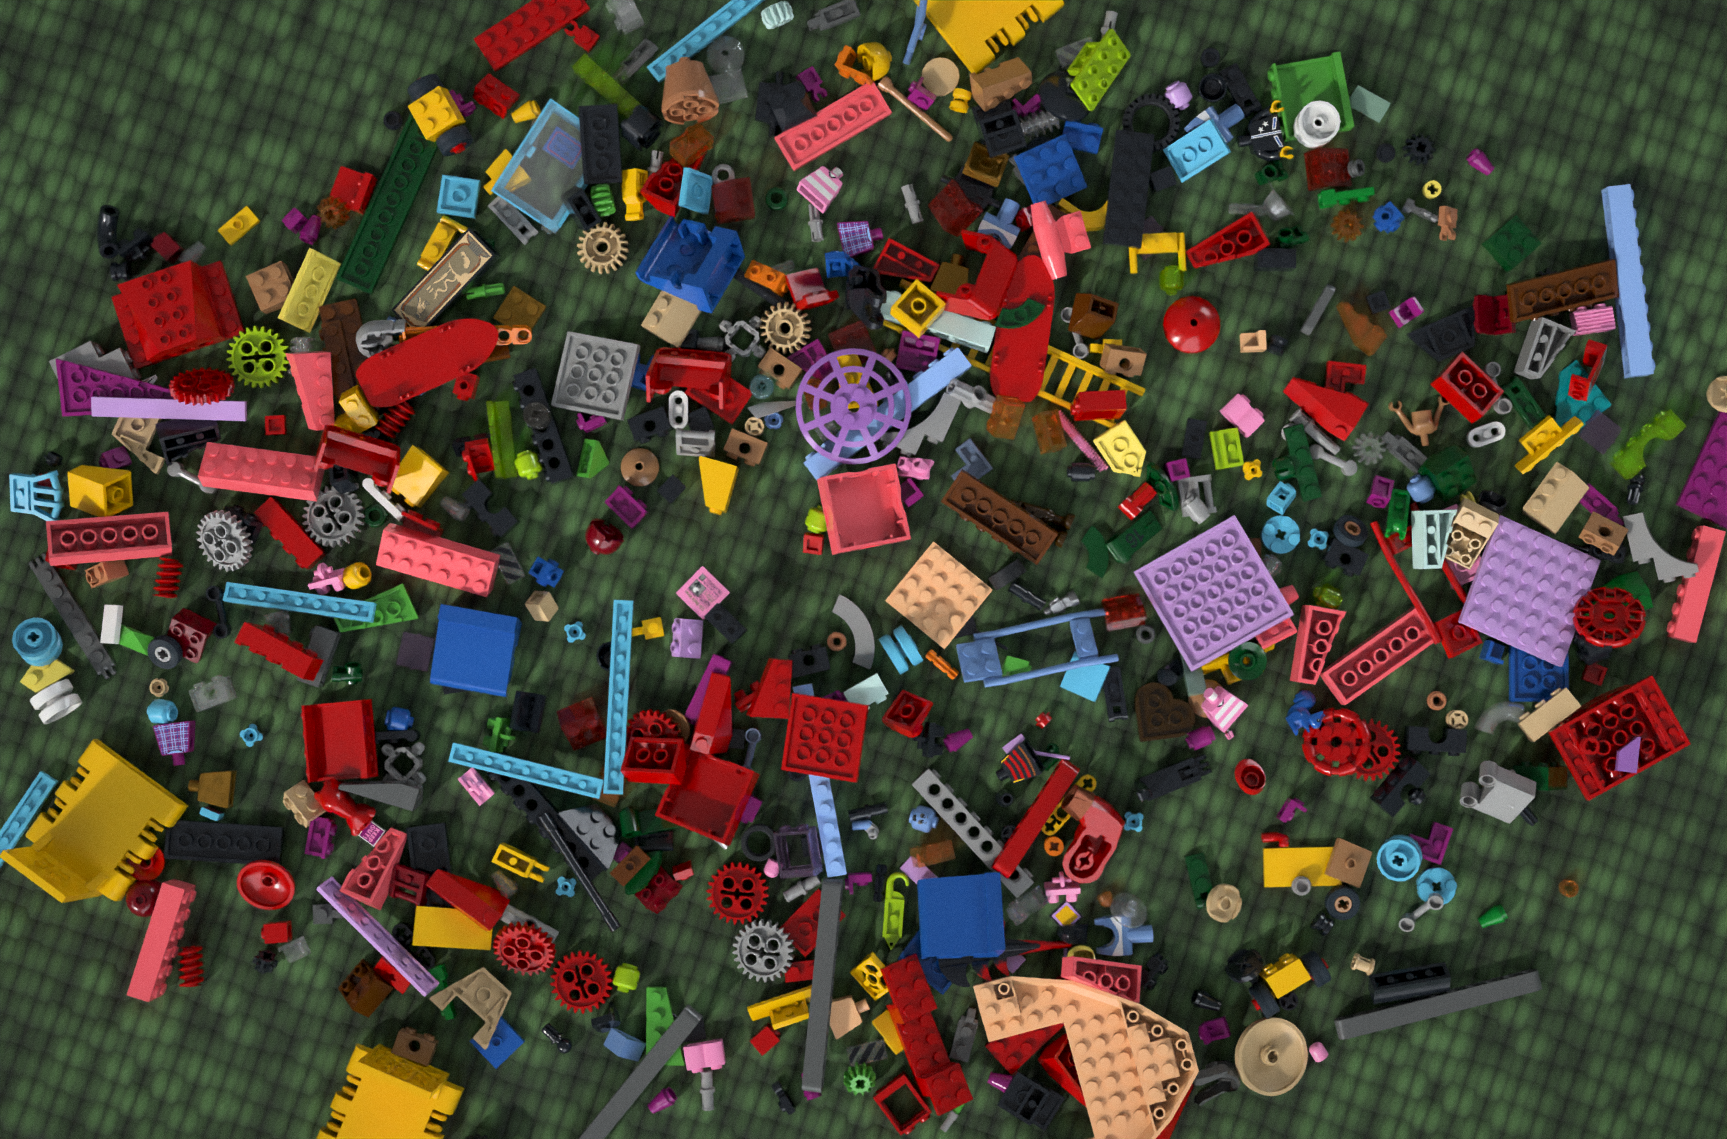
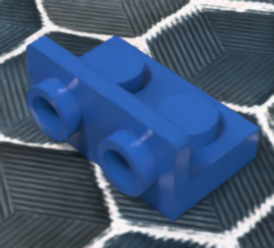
(1083, 136)

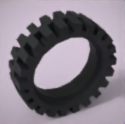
(1162, 103)

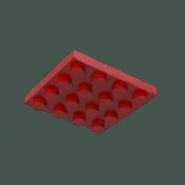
(825, 737)

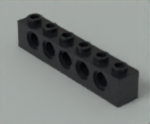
(564, 470)

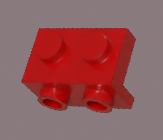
(495, 95)
(479, 457)

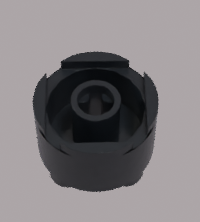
(641, 127)
(1588, 652)

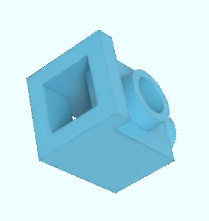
(1281, 490)

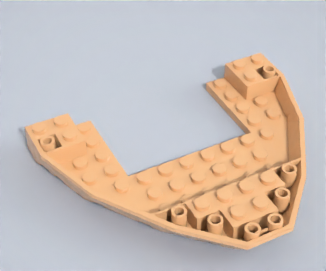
(1125, 1056)

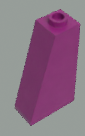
(717, 664)

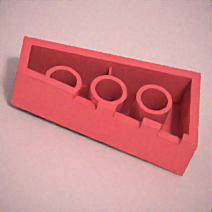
(314, 386)
(1313, 642)
(1107, 976)

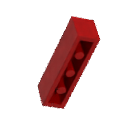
(290, 533)

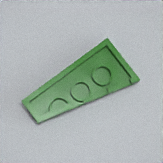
(391, 607)
(658, 1019)

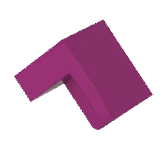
(1177, 470)
(910, 492)

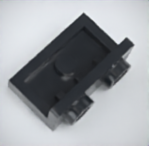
(248, 519)
(527, 711)

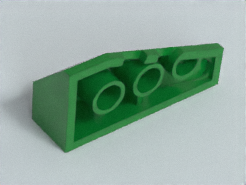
(1632, 583)

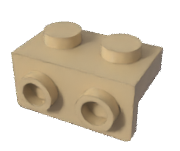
(302, 802)

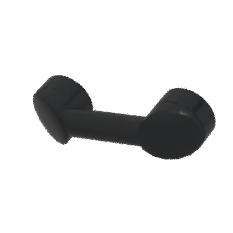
(216, 594)

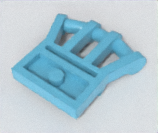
(24, 494)

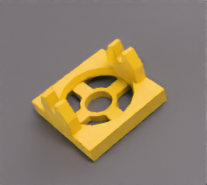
(867, 983)

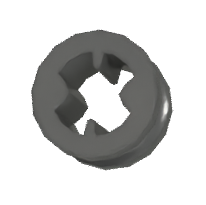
(1356, 168)

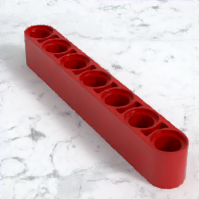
(1035, 818)

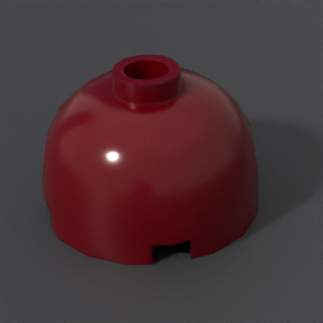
(603, 538)
(142, 897)

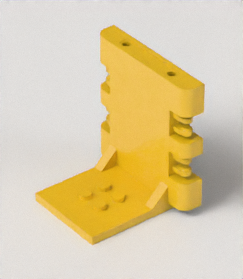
(973, 23)
(100, 827)
(391, 1098)

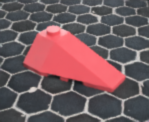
(372, 877)

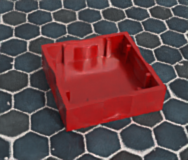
(710, 796)

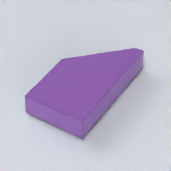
(1628, 756)

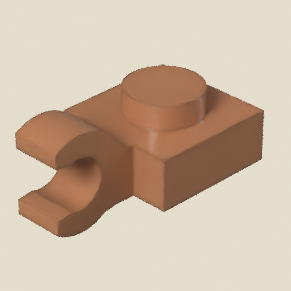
(1447, 220)

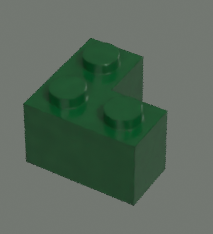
(1546, 775)

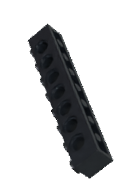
(544, 806)

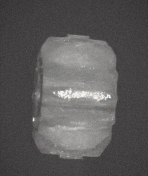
(1372, 455)

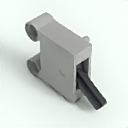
(1502, 794)

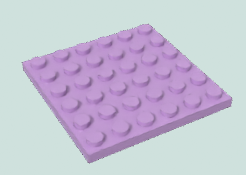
(1528, 591)
(1213, 593)

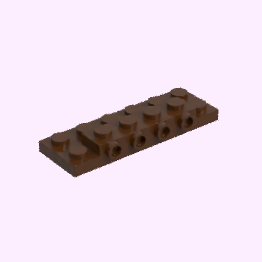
(1562, 291)
(339, 332)
(999, 517)

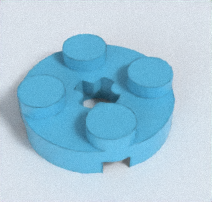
(1291, 536)
(1436, 874)

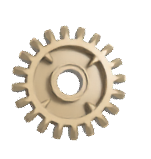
(605, 259)
(774, 330)

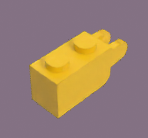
(518, 862)

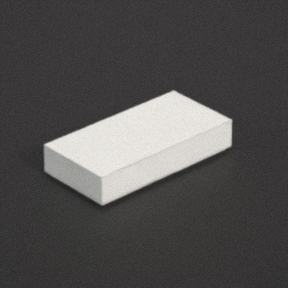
(111, 624)

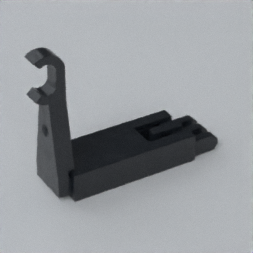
(1170, 779)

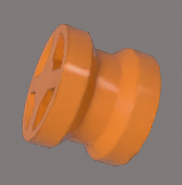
(1055, 843)

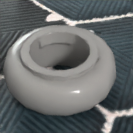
(722, 167)

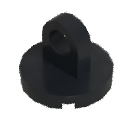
(1244, 966)

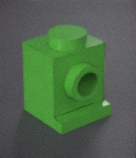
(1015, 665)

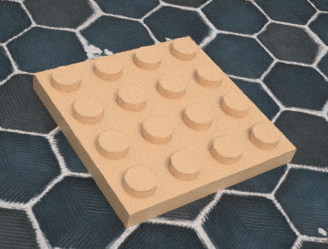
(938, 595)

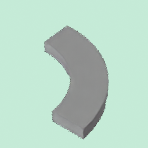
(860, 628)

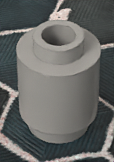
(1196, 509)

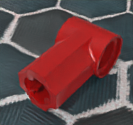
(1134, 504)

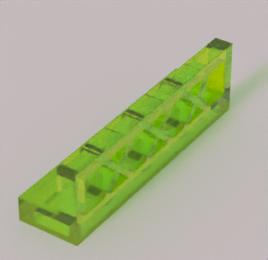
(502, 439)

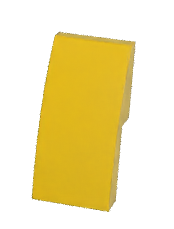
(886, 1028)

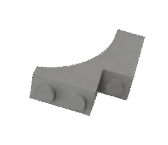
(91, 355)
(933, 427)
(1644, 547)

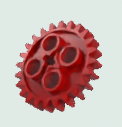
(202, 386)
(645, 723)
(1384, 739)
(736, 910)
(524, 948)
(598, 976)

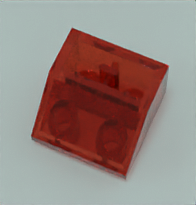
(733, 200)
(582, 723)

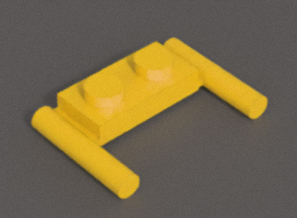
(440, 241)
(1160, 243)

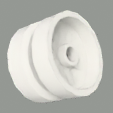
(1316, 124)
(56, 701)

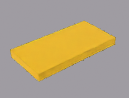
(1285, 864)
(448, 929)

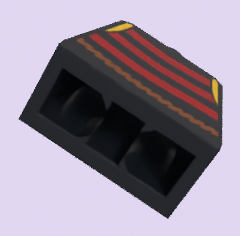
(1020, 764)

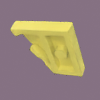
(41, 677)

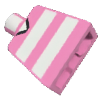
(821, 187)
(1222, 707)

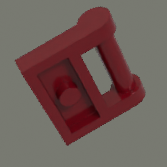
(409, 879)

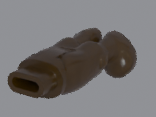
(1047, 515)

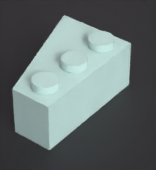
(1430, 537)

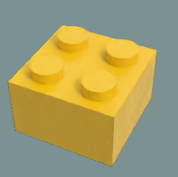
(917, 308)

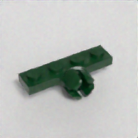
(1298, 463)

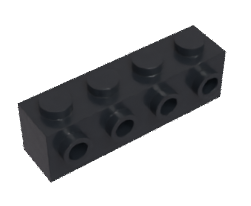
(1409, 983)

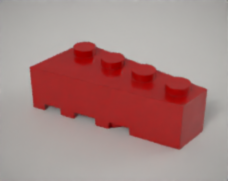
(280, 650)

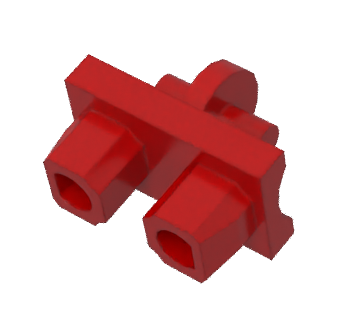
(743, 701)

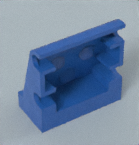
(692, 262)
(474, 650)
(961, 916)

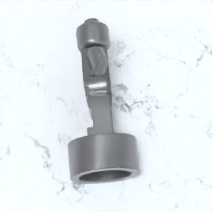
(1409, 206)
(1058, 605)

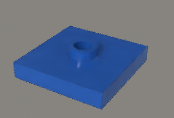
(502, 1043)

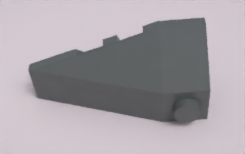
(396, 792)

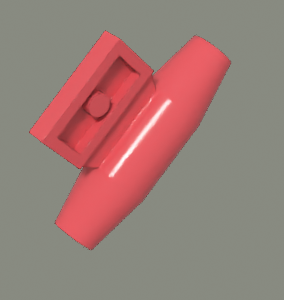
(1055, 238)
(1283, 629)

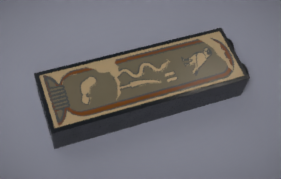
(447, 280)

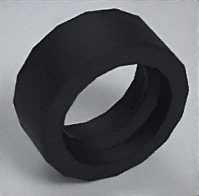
(1007, 574)
(744, 842)

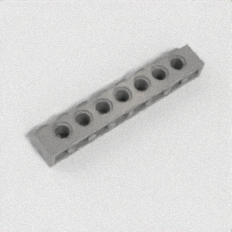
(922, 784)

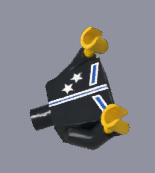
(1265, 135)

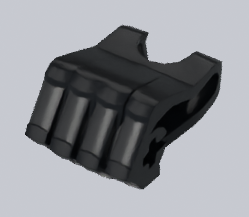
(865, 295)

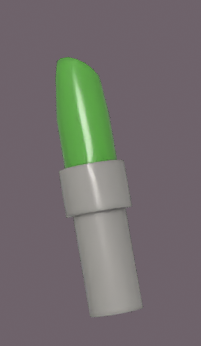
(952, 1116)

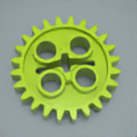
(257, 339)

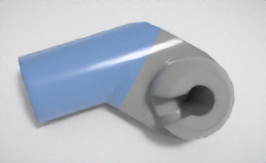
(868, 826)

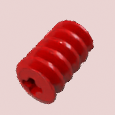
(395, 418)
(168, 578)
(191, 965)

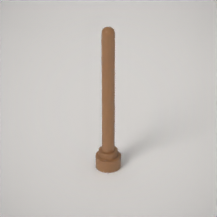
(887, 86)

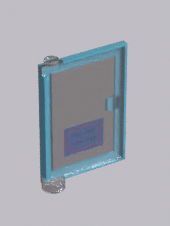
(545, 168)

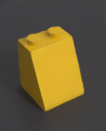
(418, 477)
(718, 483)
(100, 490)

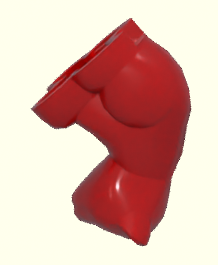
(341, 803)

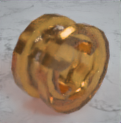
(1574, 892)

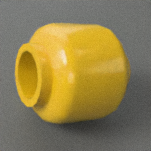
(357, 575)

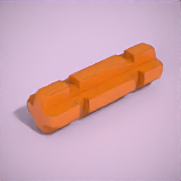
(943, 665)

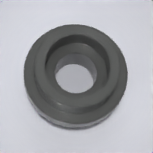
(1151, 636)

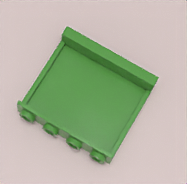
(1307, 82)

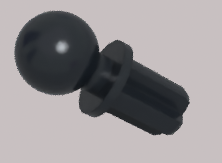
(1635, 488)
(564, 1045)

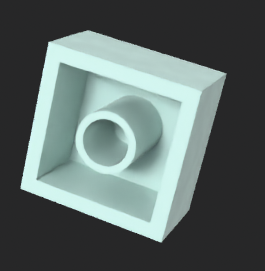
(867, 691)

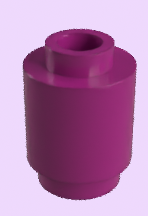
(1200, 737)

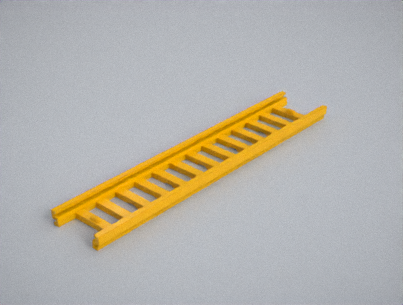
(1056, 354)

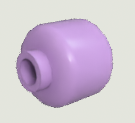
(1178, 94)

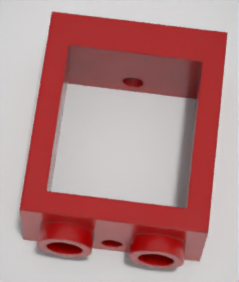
(1099, 405)
(891, 1087)

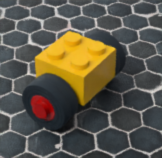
(438, 115)
(1286, 976)

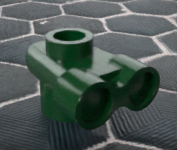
(1271, 172)
(1292, 236)
(351, 673)

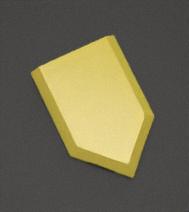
(1121, 449)

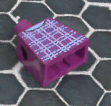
(857, 237)
(176, 739)

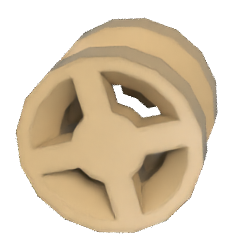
(756, 424)
(1460, 721)

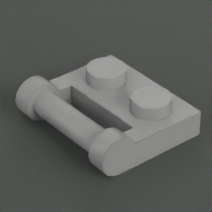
(702, 445)
(1189, 487)

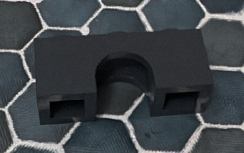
(478, 497)
(1452, 741)
(1388, 793)

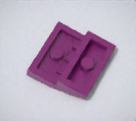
(916, 352)

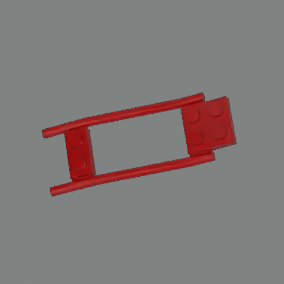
(1453, 635)

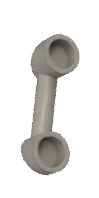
(1080, 349)
(1501, 405)
(1347, 467)
(176, 470)
(1408, 920)

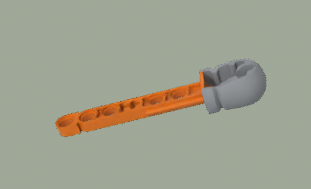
(370, 336)

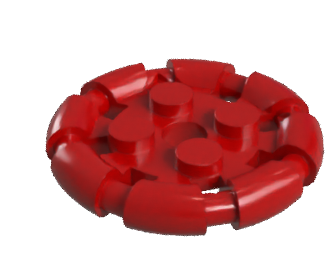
(1614, 626)
(1341, 753)

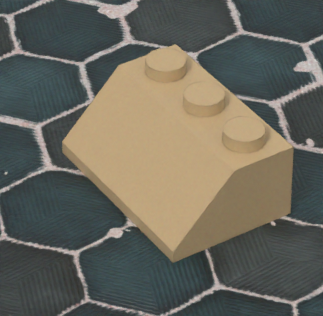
(671, 318)
(1555, 498)
(1548, 714)

